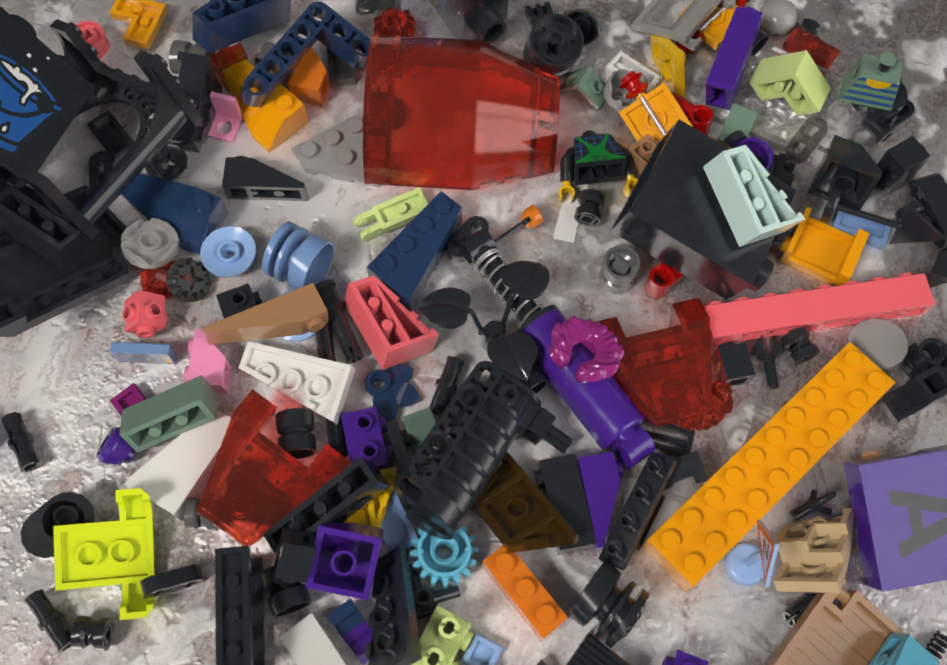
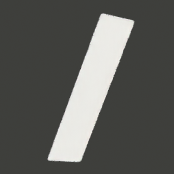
(566, 224)

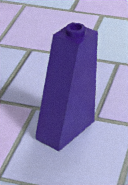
(733, 58)

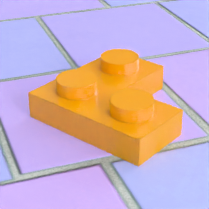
(144, 20)

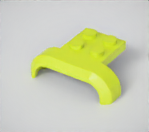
(110, 553)

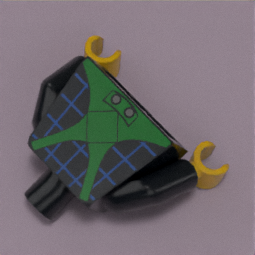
(596, 161)

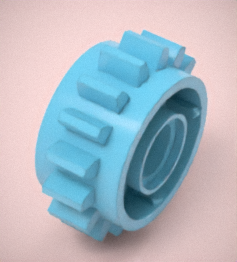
(444, 570)

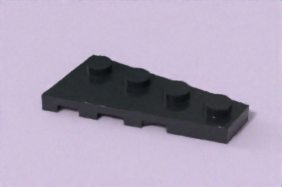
(394, 615)

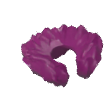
(596, 339)

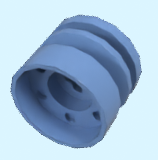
(297, 256)

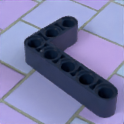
(298, 47)

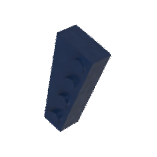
(417, 250)

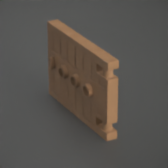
(835, 633)

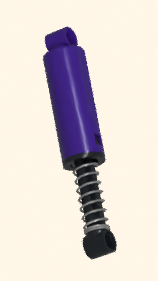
(598, 405)

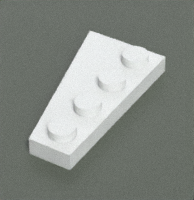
(304, 378)

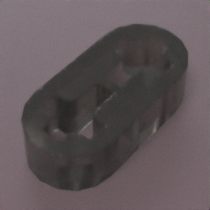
(801, 136)

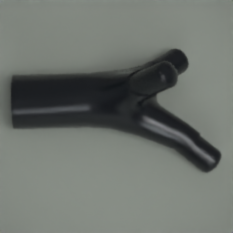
(813, 505)

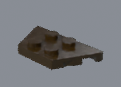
(521, 512)

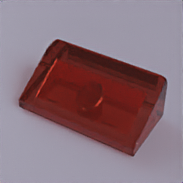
(820, 51)

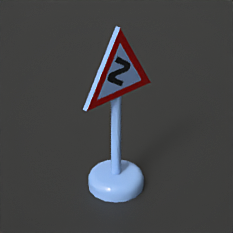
(750, 564)

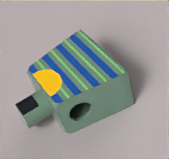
(872, 81)

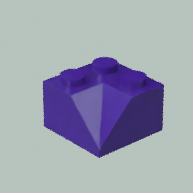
(345, 559)

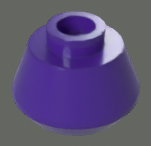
(114, 449)

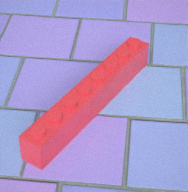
(819, 308)

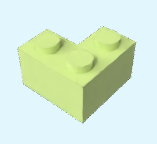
(794, 78)

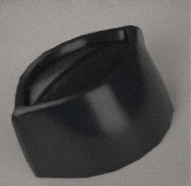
(587, 22)

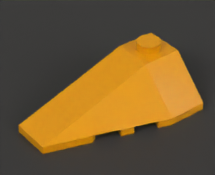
(273, 120)

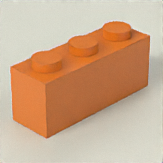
(524, 592)

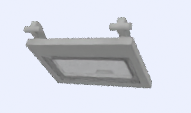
(677, 19)

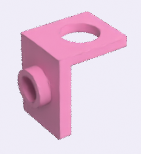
(226, 111)

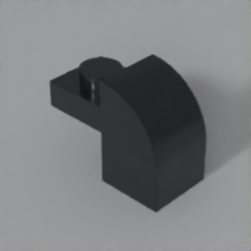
(915, 395)

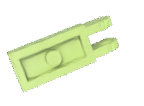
(391, 214)

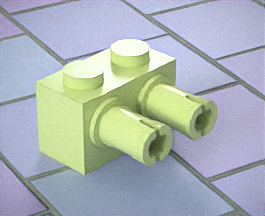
(444, 638)

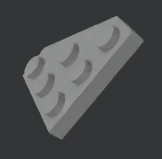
(335, 151)

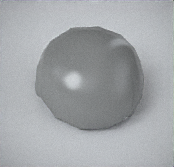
(778, 17)
(613, 94)

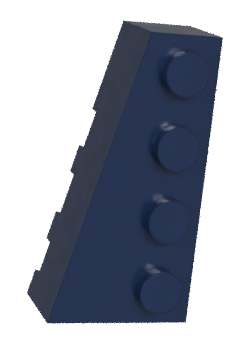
(231, 21)

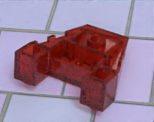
(668, 368)
(256, 479)

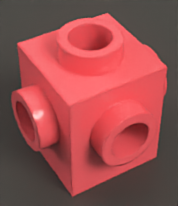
(144, 314)

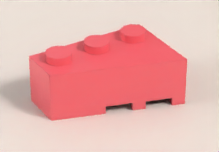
(386, 325)

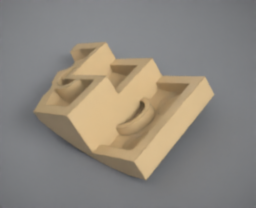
(815, 554)

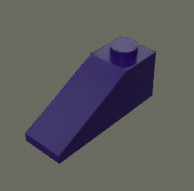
(600, 483)

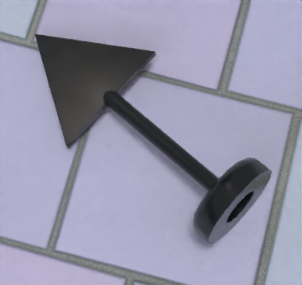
(910, 229)

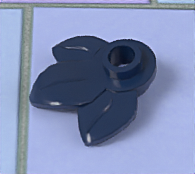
(396, 391)

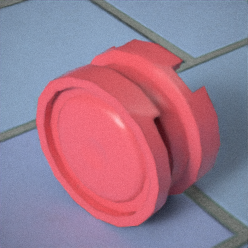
(95, 35)

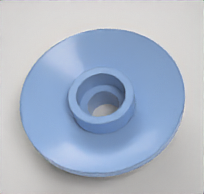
(224, 242)

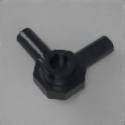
(426, 598)

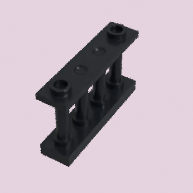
(239, 607)

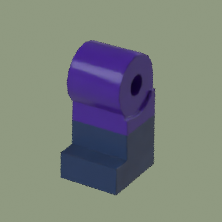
(352, 628)

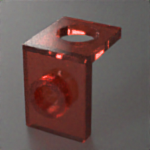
(225, 58)

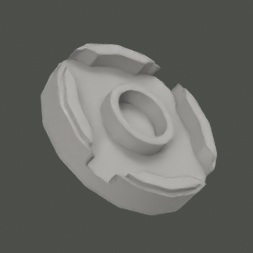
(149, 243)
(881, 342)

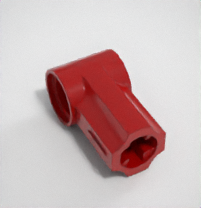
(698, 115)
(665, 274)

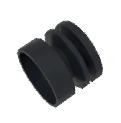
(557, 35)
(608, 604)

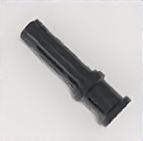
(338, 320)

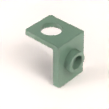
(587, 83)
(738, 119)
(417, 427)

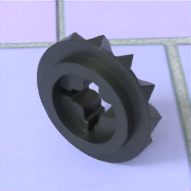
(180, 287)

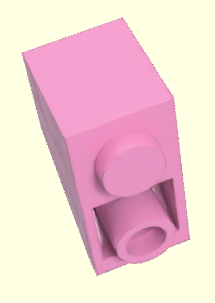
(208, 362)

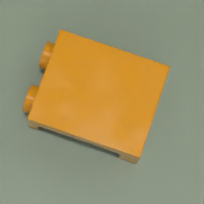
(823, 250)

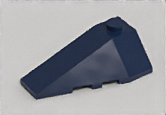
(185, 207)

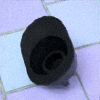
(62, 509)

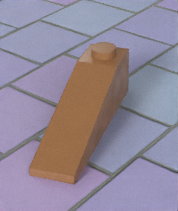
(280, 317)

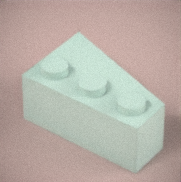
(748, 197)

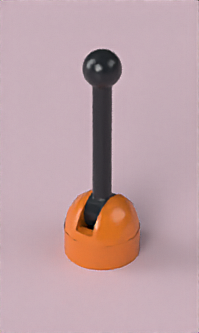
(530, 219)

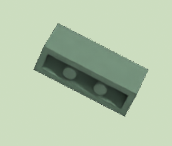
(169, 414)

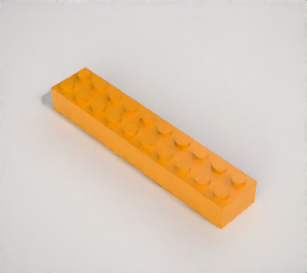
(767, 467)

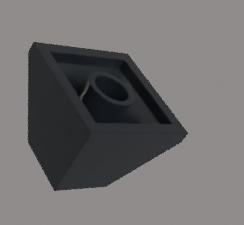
(848, 167)

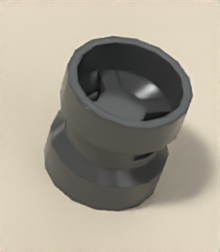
(193, 520)

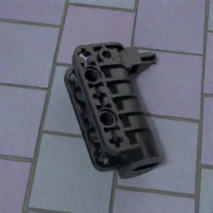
(472, 448)

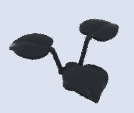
(511, 353)

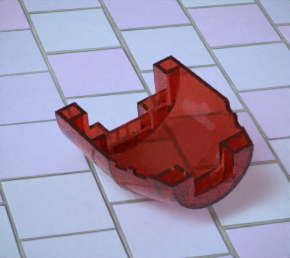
(455, 114)

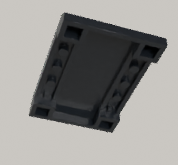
(39, 290)

